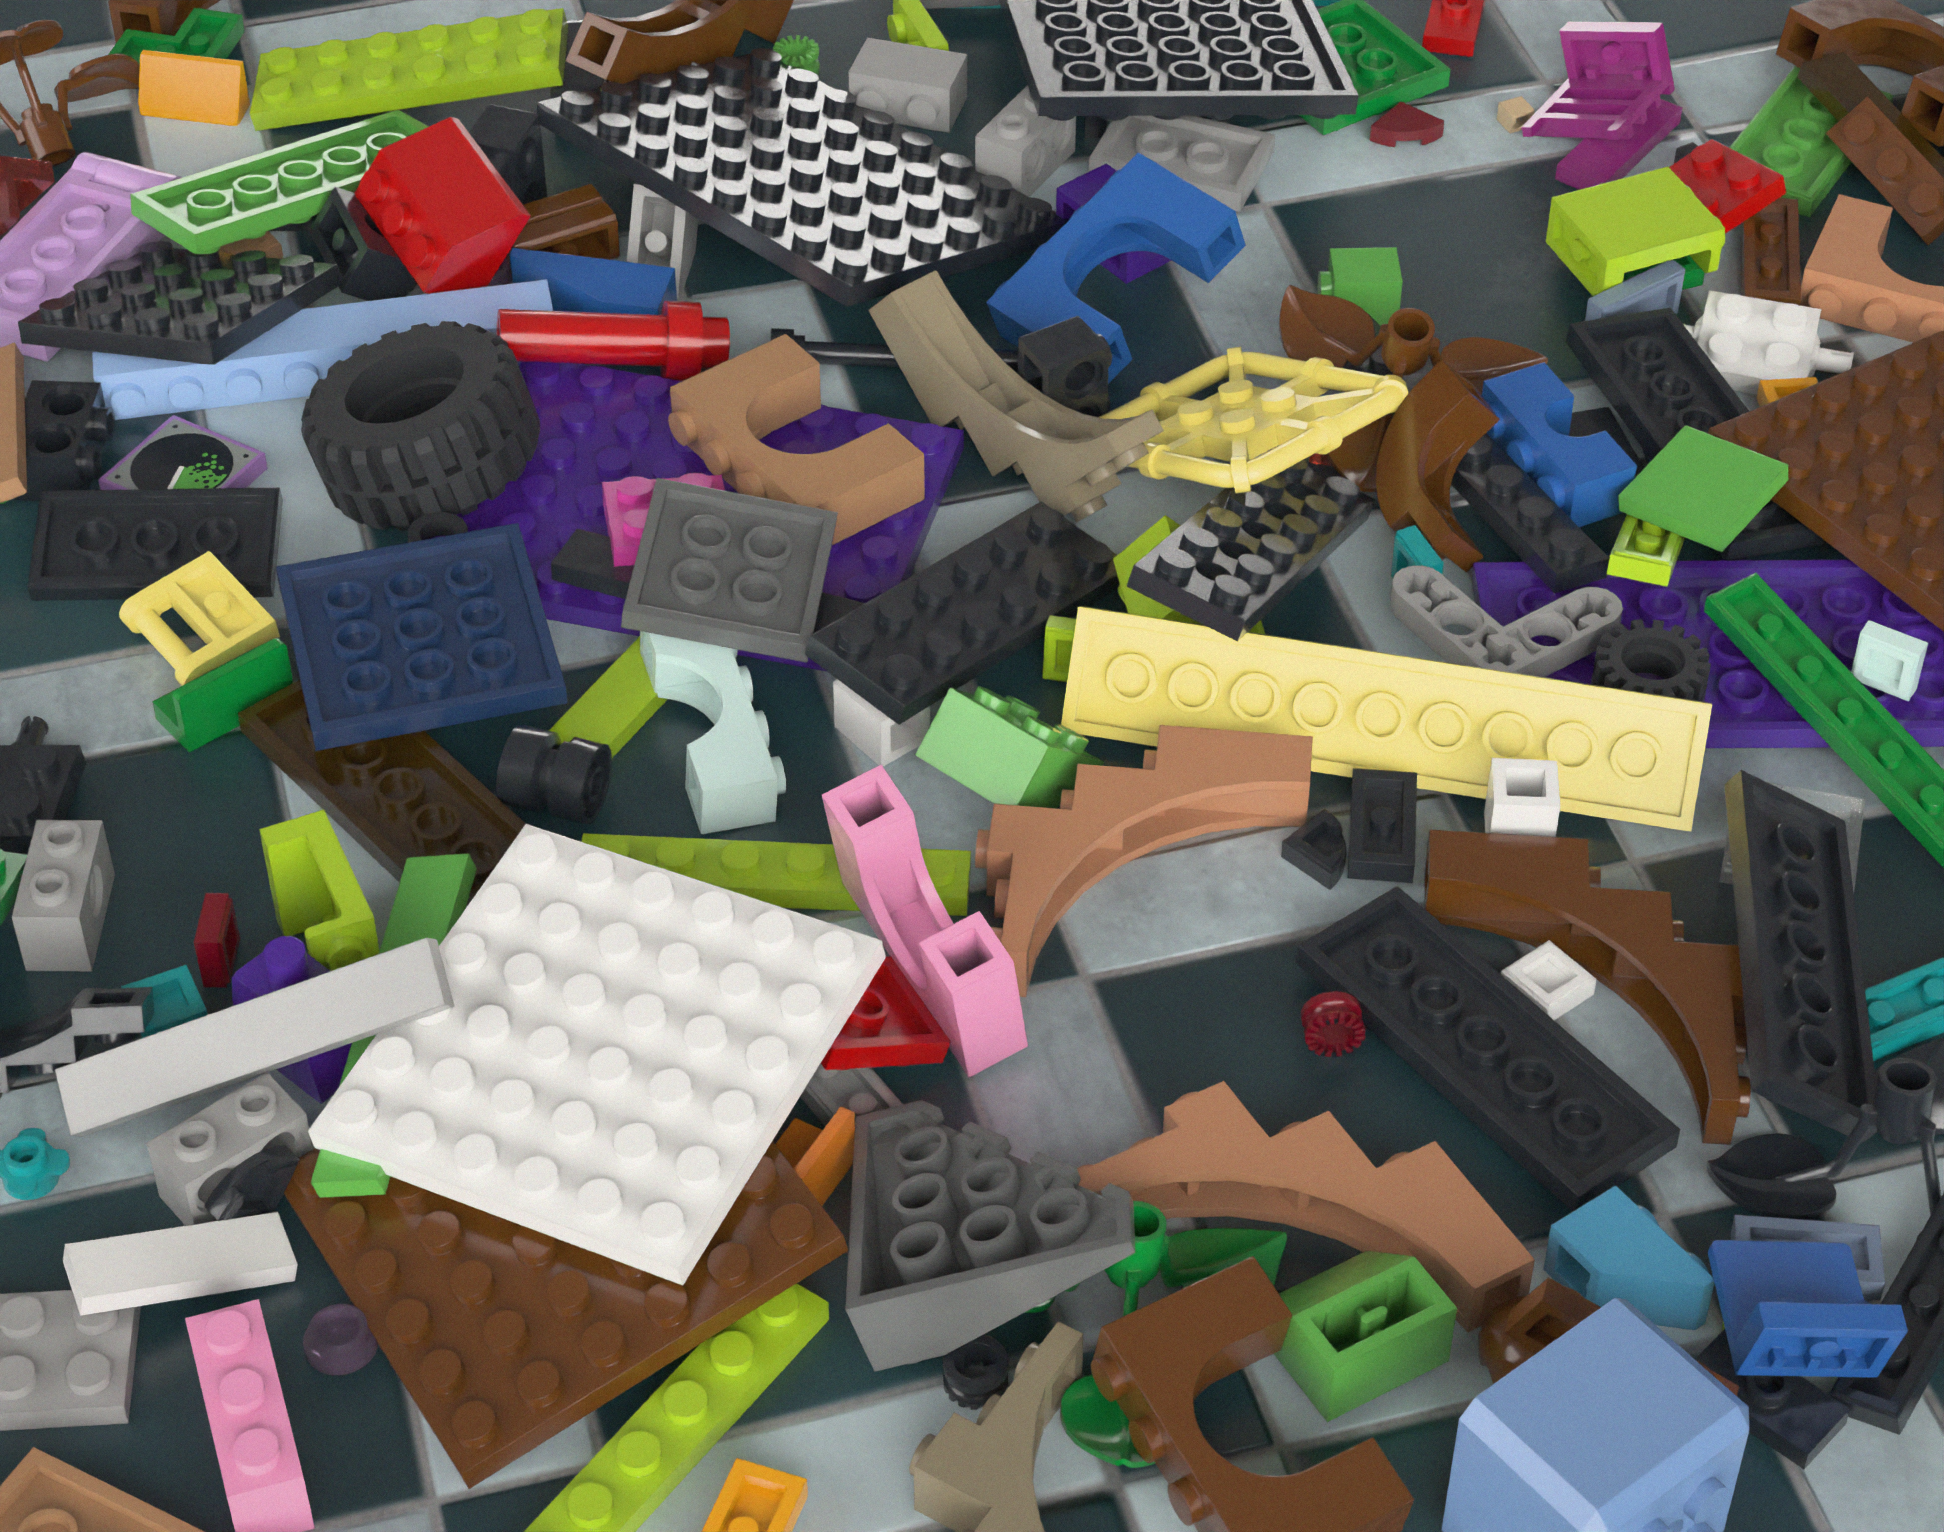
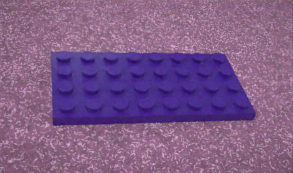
(1746, 709)

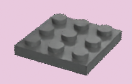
(730, 570)

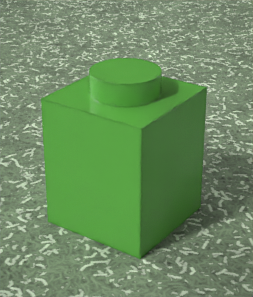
(1365, 278)

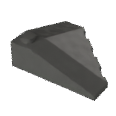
(963, 1233)

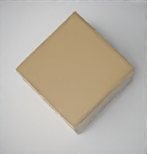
(1514, 113)

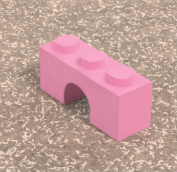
(249, 1420)

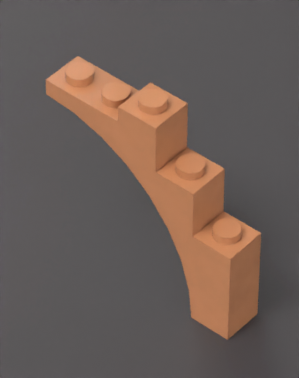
(1187, 788)
(1319, 1180)

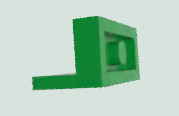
(212, 701)

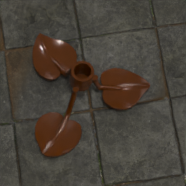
(42, 127)
(1344, 332)

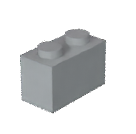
(910, 83)

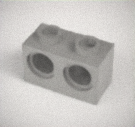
(1024, 145)
(211, 1143)

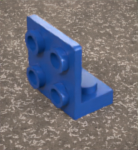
(1800, 1310)

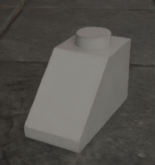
(661, 234)

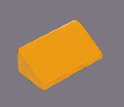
(192, 88)

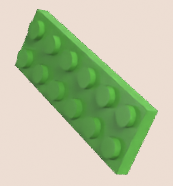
(269, 187)

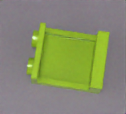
(1631, 227)
(318, 891)

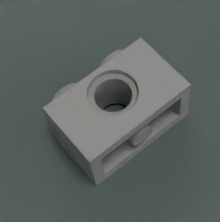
(63, 895)

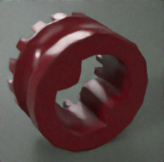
(1333, 1037)

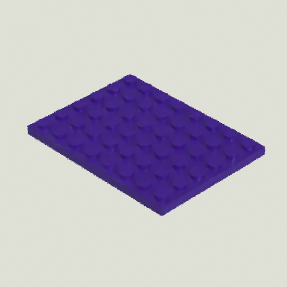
(616, 426)

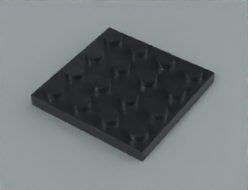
(179, 303)

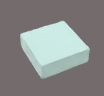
(1889, 660)

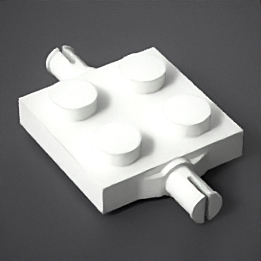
(1763, 341)

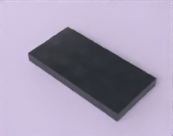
(128, 539)

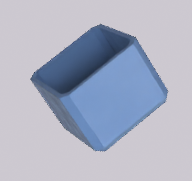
(1599, 1438)

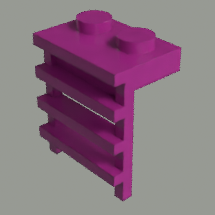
(1611, 81)

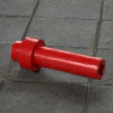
(676, 340)

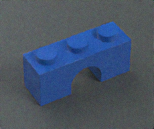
(1534, 430)

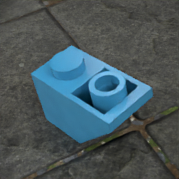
(1621, 1252)

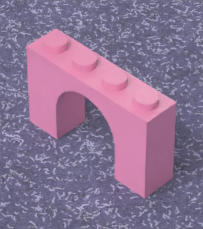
(953, 967)

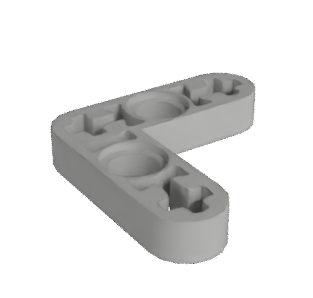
(1429, 601)

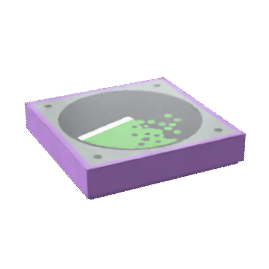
(185, 458)

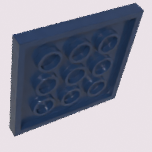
(419, 636)

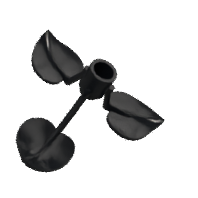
(1788, 1176)

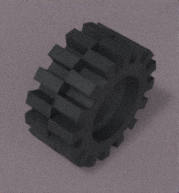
(1652, 652)

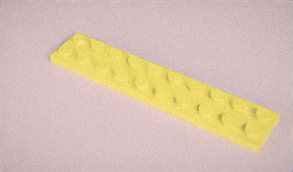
(1374, 710)

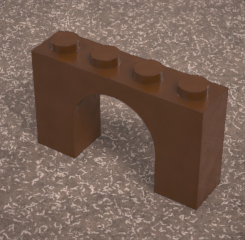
(1878, 35)
(1181, 1345)

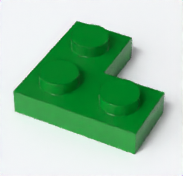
(202, 34)

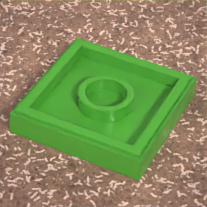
(1703, 488)

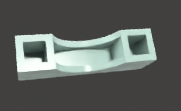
(729, 767)

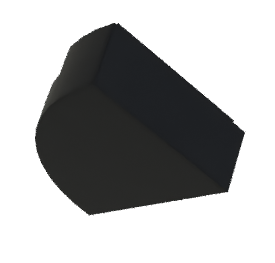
(1318, 849)
(253, 1185)

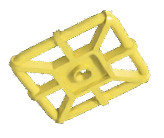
(1251, 420)

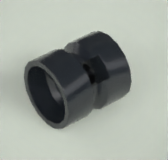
(544, 772)

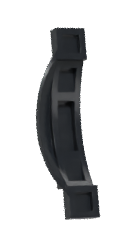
(62, 1034)

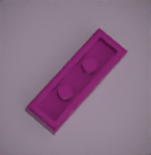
(1605, 160)

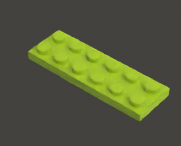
(410, 69)

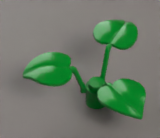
(1182, 1260)

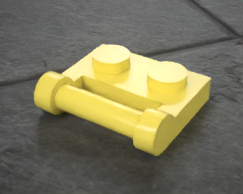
(211, 605)

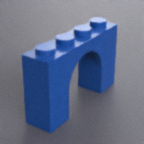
(1135, 211)

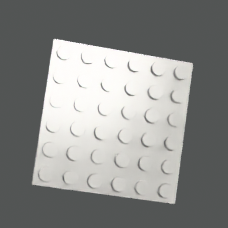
(604, 1051)

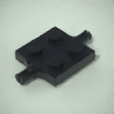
(35, 783)

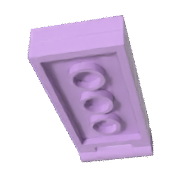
(71, 239)

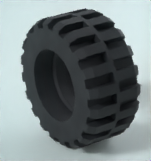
(420, 424)

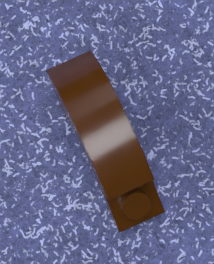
(1420, 456)

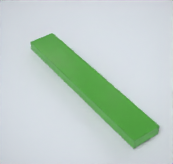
(426, 905)

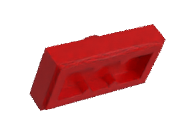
(1453, 26)

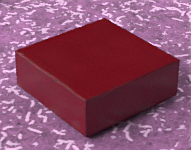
(217, 940)

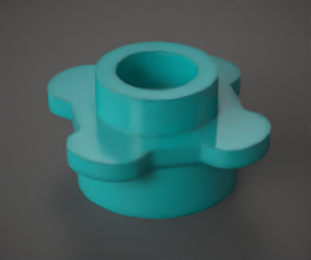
(31, 1165)

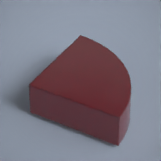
(1406, 124)

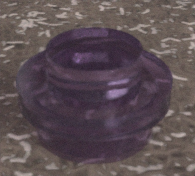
(339, 1340)

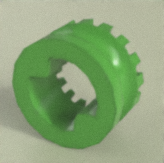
(802, 51)

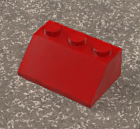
(442, 207)

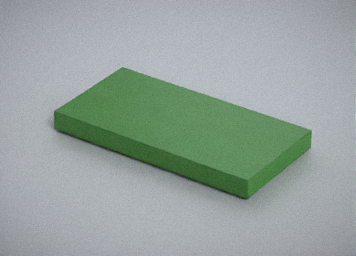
(1793, 141)

